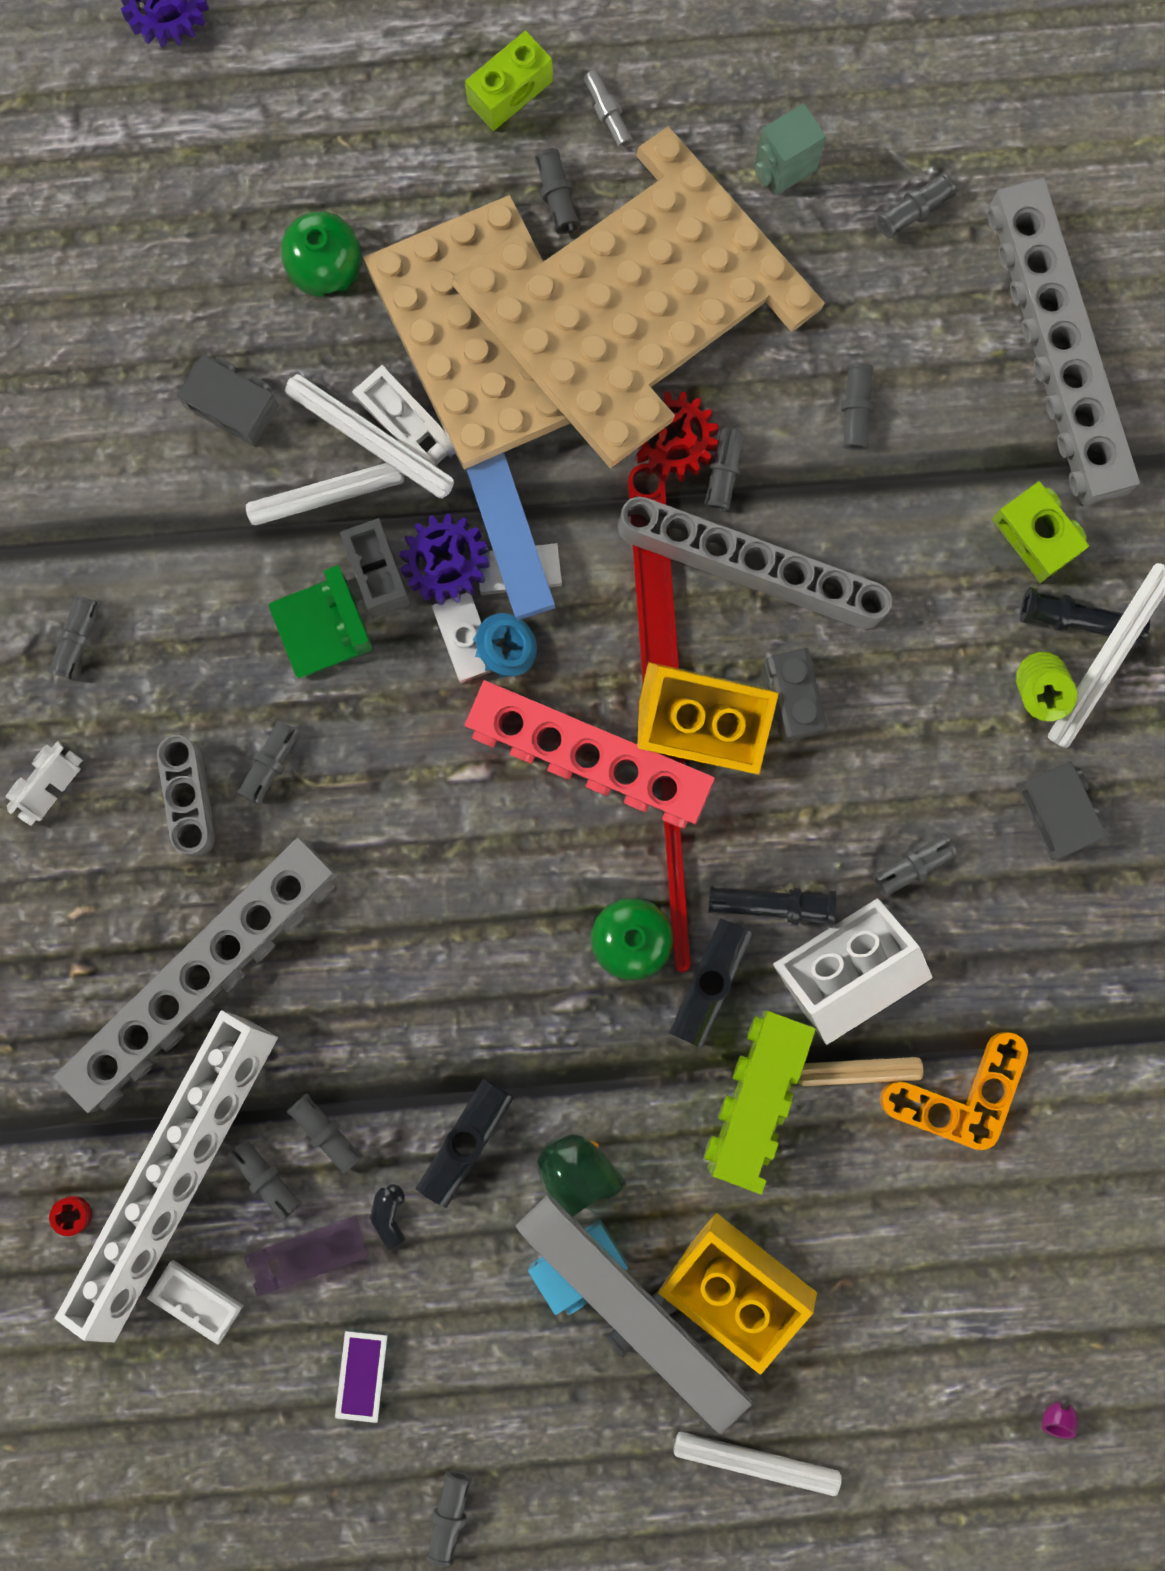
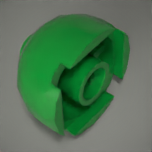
(321, 253)
(631, 939)

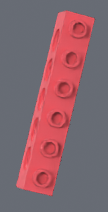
(497, 703)

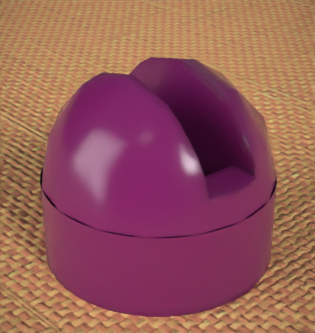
(1059, 1421)

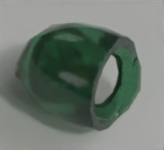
(577, 1173)

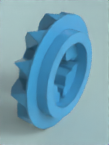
(517, 636)

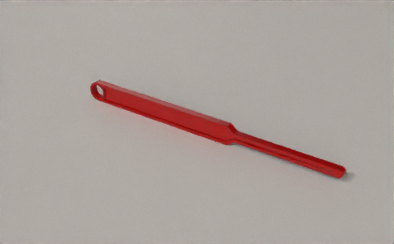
(659, 646)

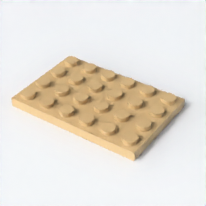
(465, 369)

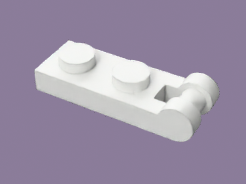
(402, 415)

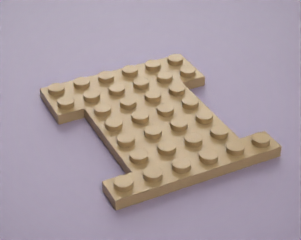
(634, 298)

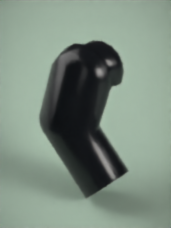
(383, 1215)

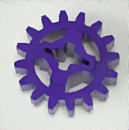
(164, 18)
(458, 568)

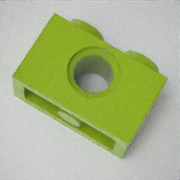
(509, 80)
(1041, 554)

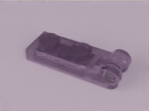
(308, 1255)

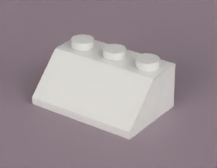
(853, 970)

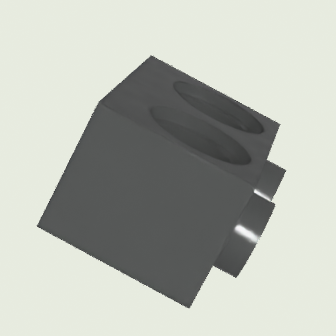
(375, 568)

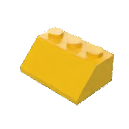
(704, 718)
(739, 1293)

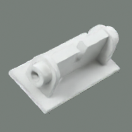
(31, 794)

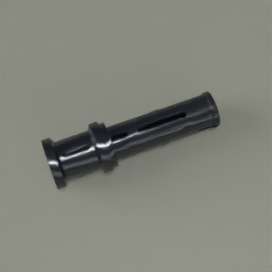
(1066, 613)
(793, 906)

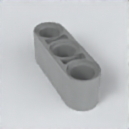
(173, 780)

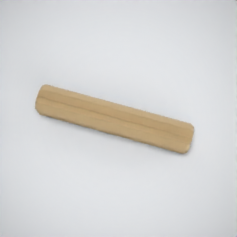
(861, 1071)

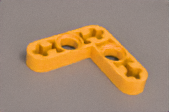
(962, 1114)

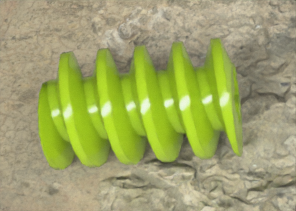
(1060, 694)

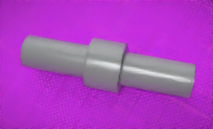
(608, 108)

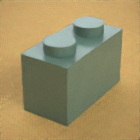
(789, 149)

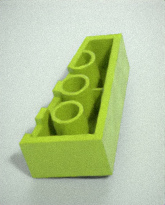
(759, 1100)

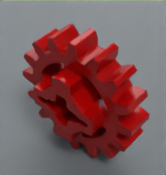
(685, 447)

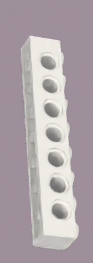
(166, 1178)

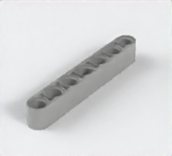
(773, 558)
(634, 1314)

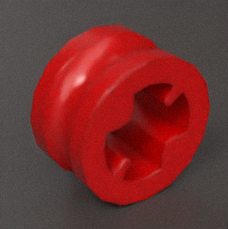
(79, 1225)

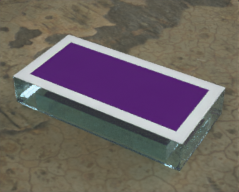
(361, 1375)

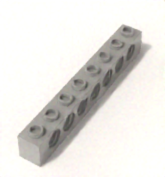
(1032, 206)
(83, 1072)

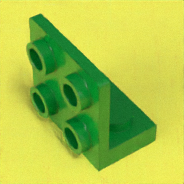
(321, 625)

